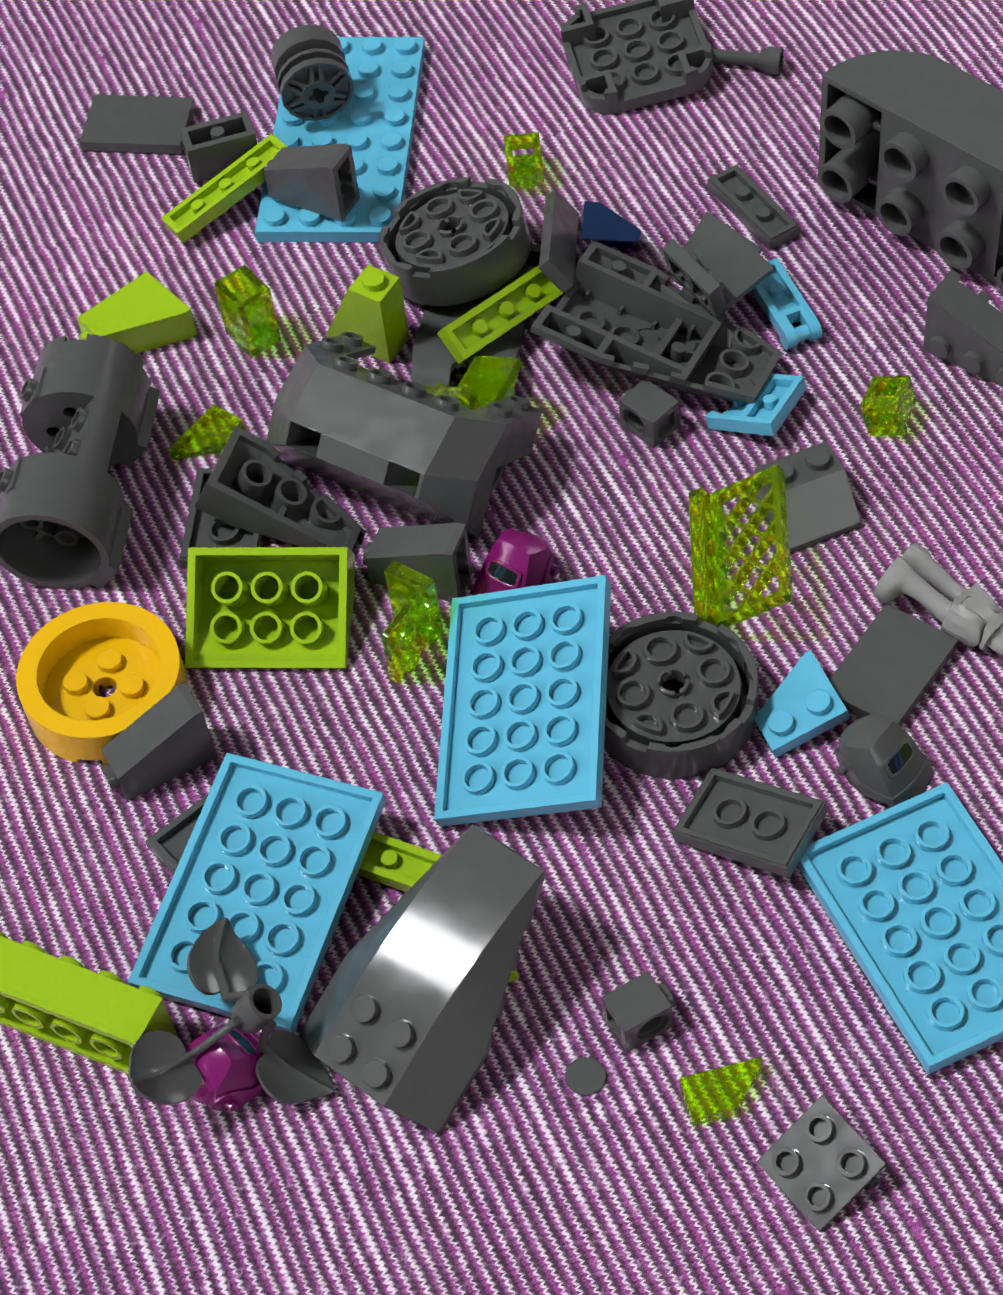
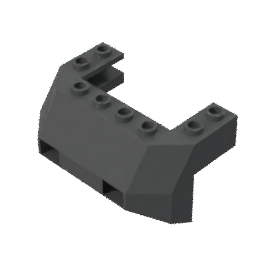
(394, 436)

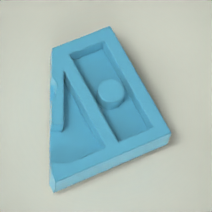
(766, 413)
(800, 708)

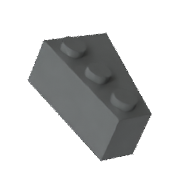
(965, 329)

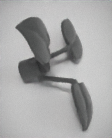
(223, 965)

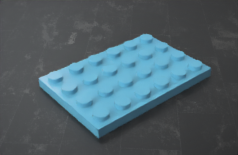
(524, 702)
(277, 862)
(923, 919)

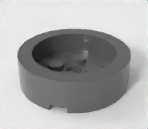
(463, 266)
(685, 731)

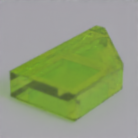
(206, 435)
(719, 1091)

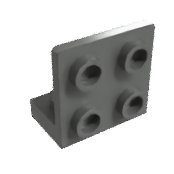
(717, 269)

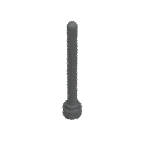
(767, 60)

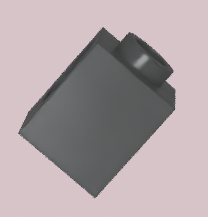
(649, 412)
(638, 1011)

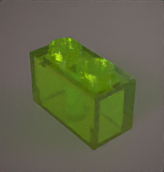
(247, 311)

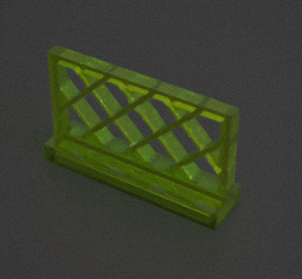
(713, 558)

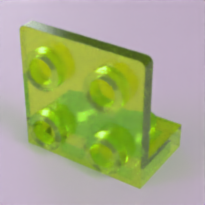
(483, 382)
(415, 619)

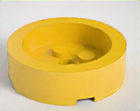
(88, 649)

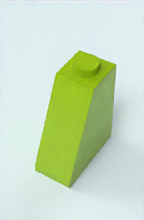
(375, 311)
(140, 316)

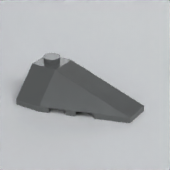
(265, 496)

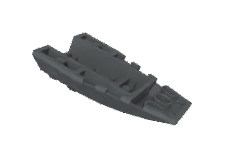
(650, 329)
(425, 984)

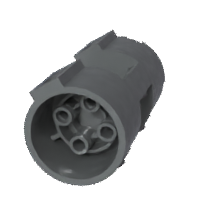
(61, 506)

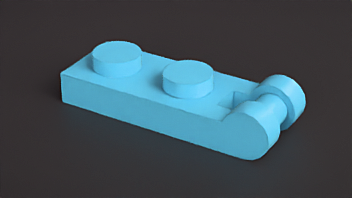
(785, 306)

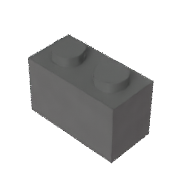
(217, 144)

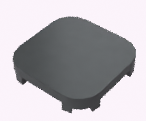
(636, 53)

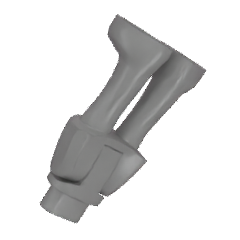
(966, 613)

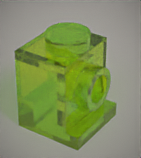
(524, 169)
(888, 405)

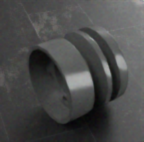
(311, 72)

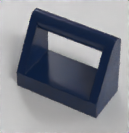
(609, 228)

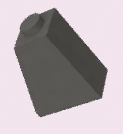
(315, 179)
(431, 549)
(159, 745)

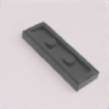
(753, 207)

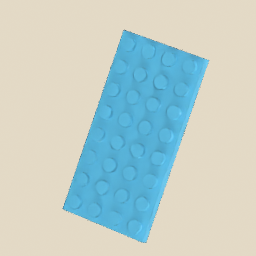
(375, 125)

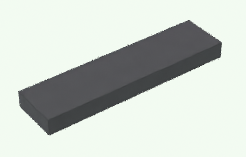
(559, 241)

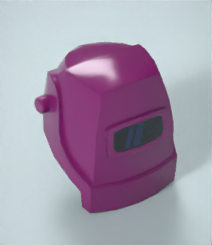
(516, 562)
(228, 1070)

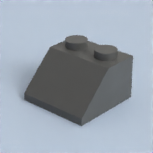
(816, 496)

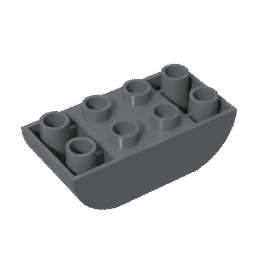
(918, 153)

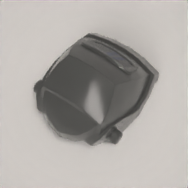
(882, 760)

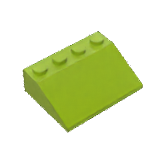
(269, 607)

